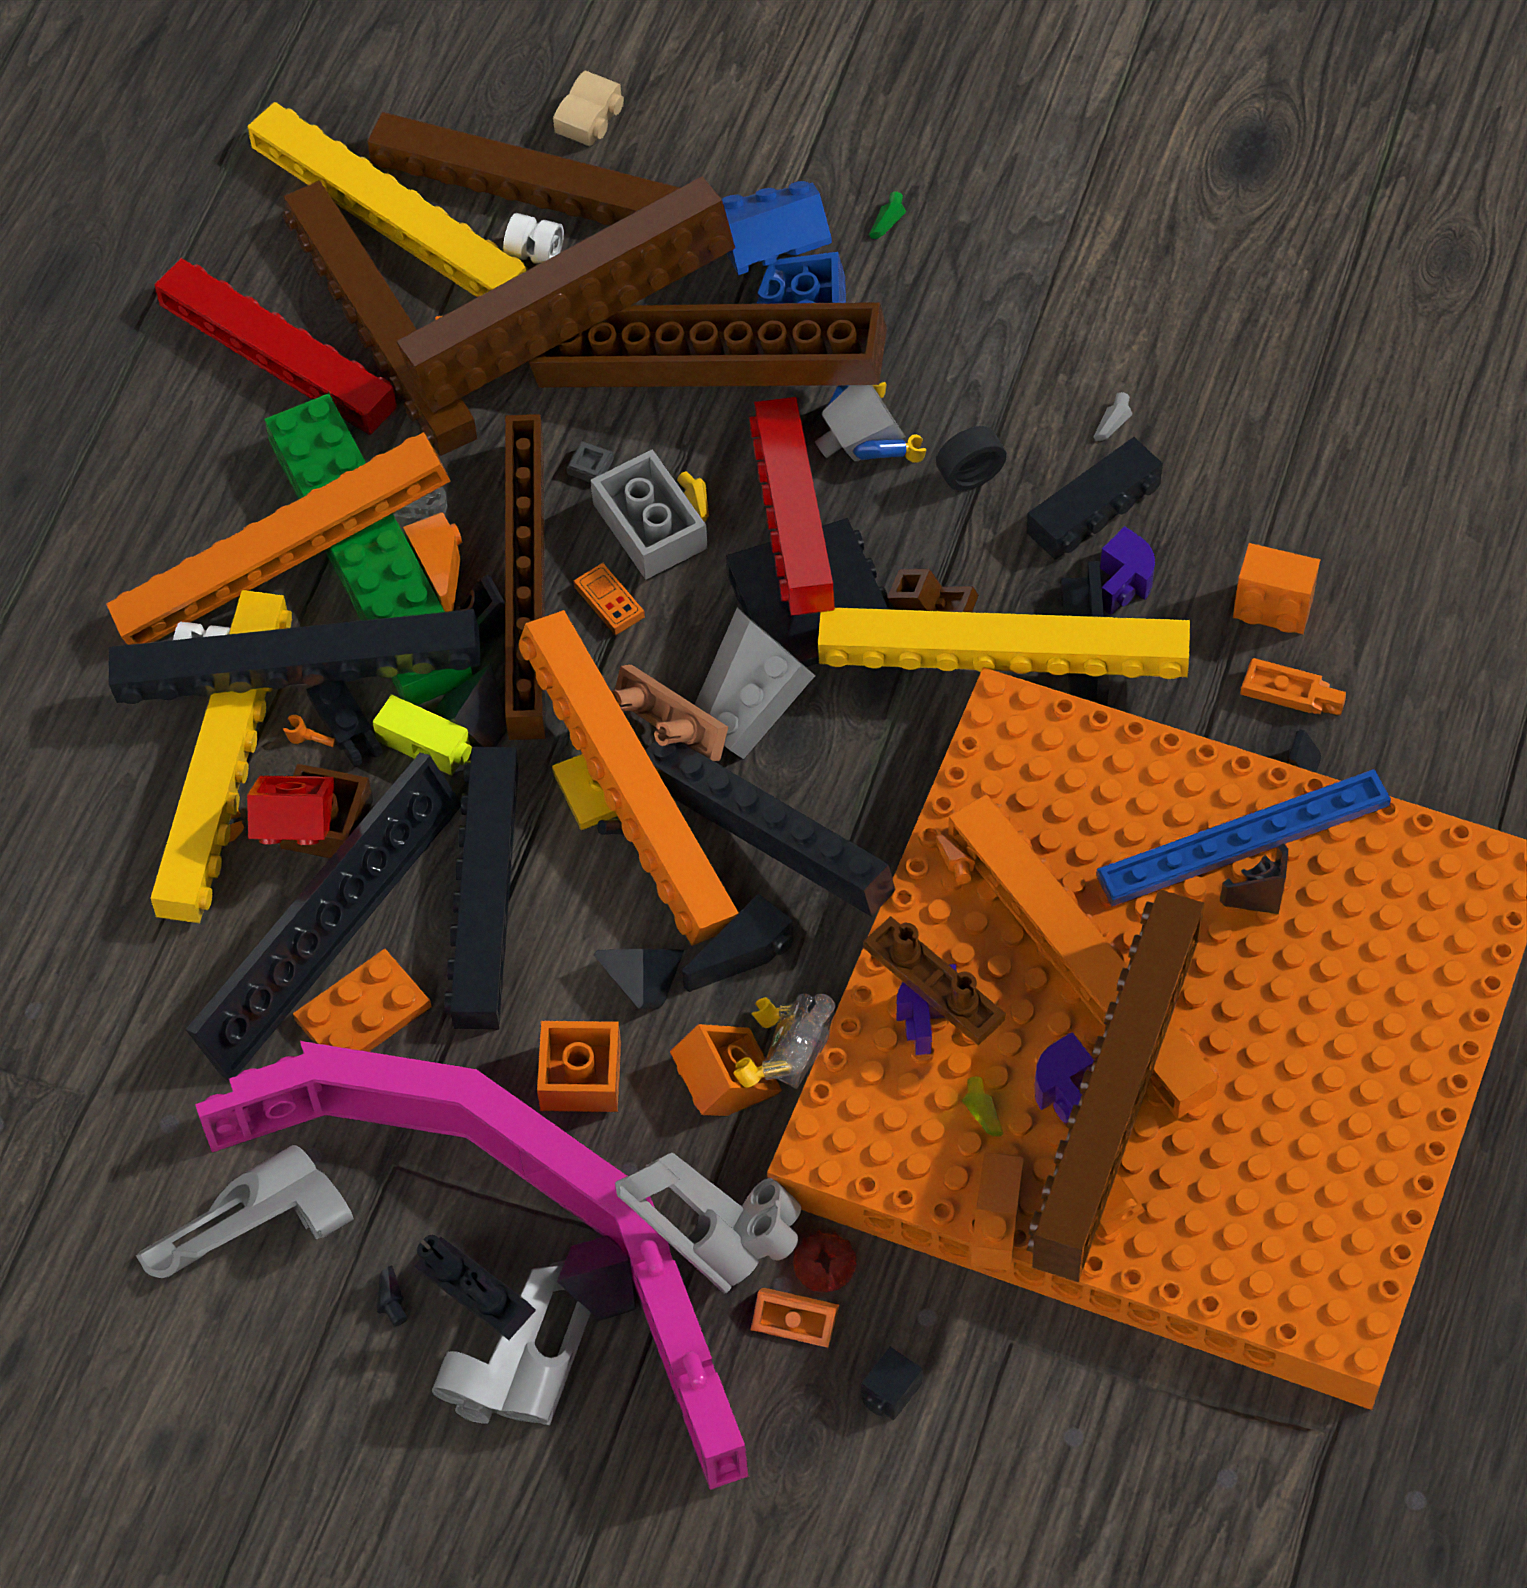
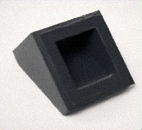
(1304, 752)

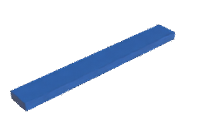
(1243, 837)

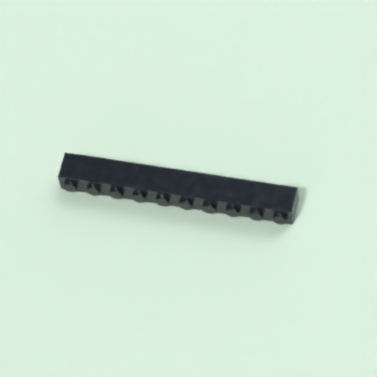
(294, 656)

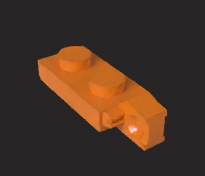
(1291, 688)

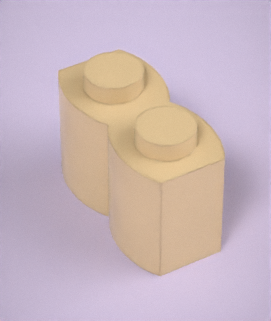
(588, 108)

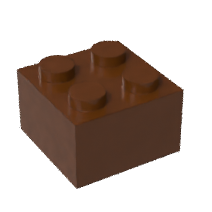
(349, 807)

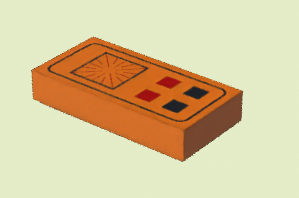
(609, 599)

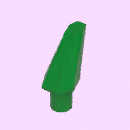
(888, 215)

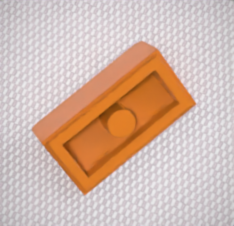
(794, 1317)

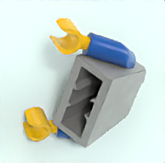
(865, 426)

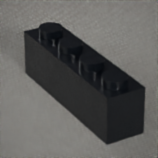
(1094, 498)

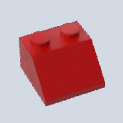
(290, 809)

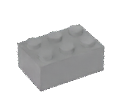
(649, 514)

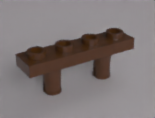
(934, 980)

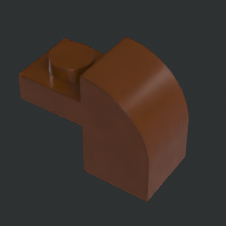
(922, 592)

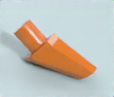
(956, 859)

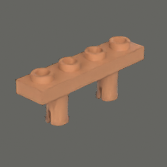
(669, 713)

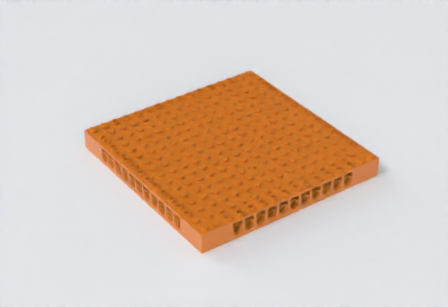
(1337, 1029)

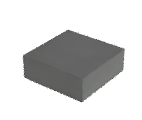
(589, 462)

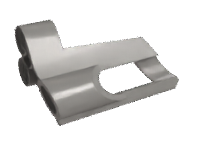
(265, 1191)
(727, 1235)
(517, 1377)

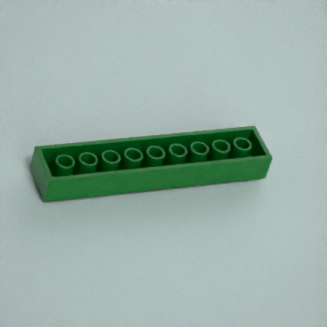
(374, 562)

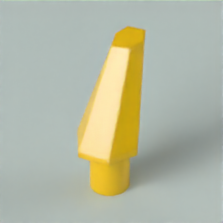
(695, 492)

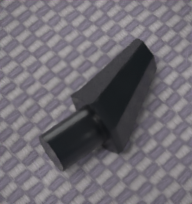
(390, 1297)

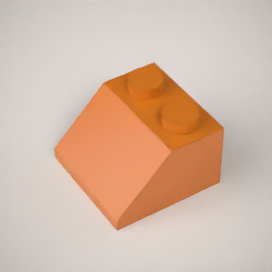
(707, 1065)

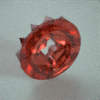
(813, 1274)

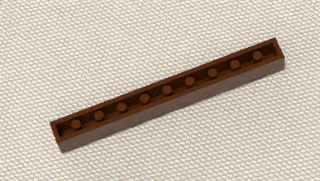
(510, 170)
(371, 307)
(523, 570)

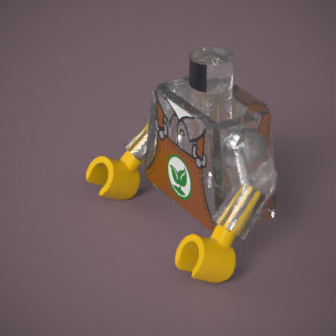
(796, 1040)

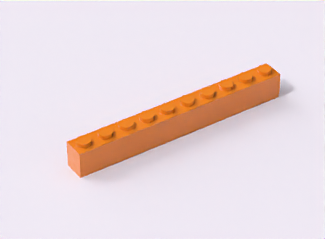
(279, 541)
(627, 777)
(1071, 940)

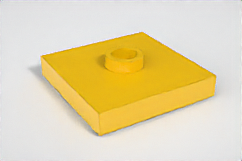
(582, 792)

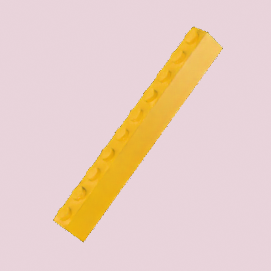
(382, 201)
(1004, 642)
(214, 779)

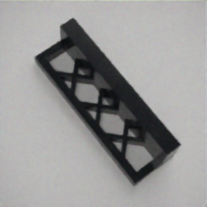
(1084, 598)

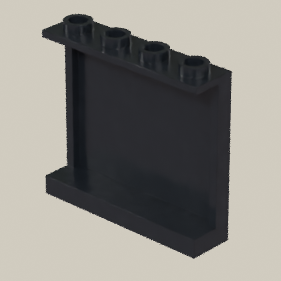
(758, 590)

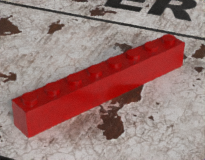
(275, 344)
(793, 507)

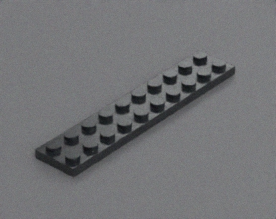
(324, 917)

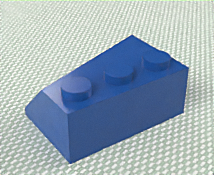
(775, 224)
(804, 280)

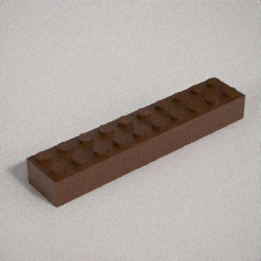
(567, 294)
(722, 347)
(1115, 1085)

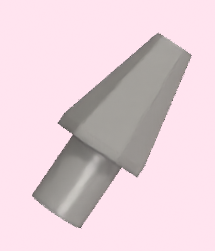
(1113, 417)

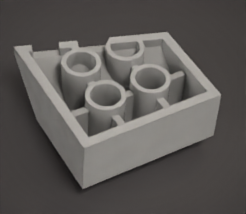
(750, 683)

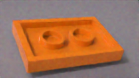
(364, 1006)

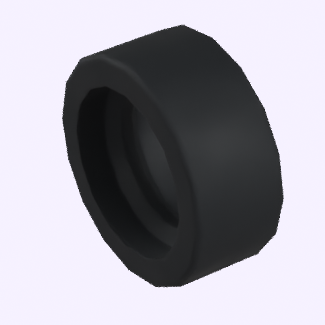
(955, 453)

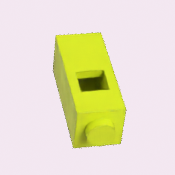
(418, 730)

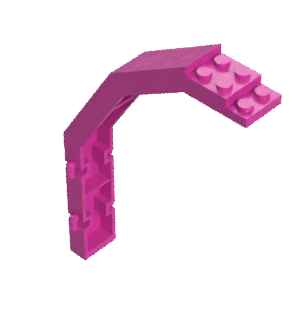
(475, 1107)

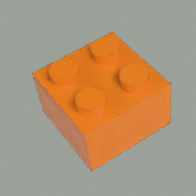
(1276, 588)
(579, 1066)

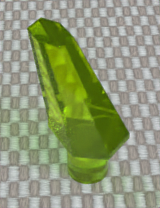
(982, 1106)

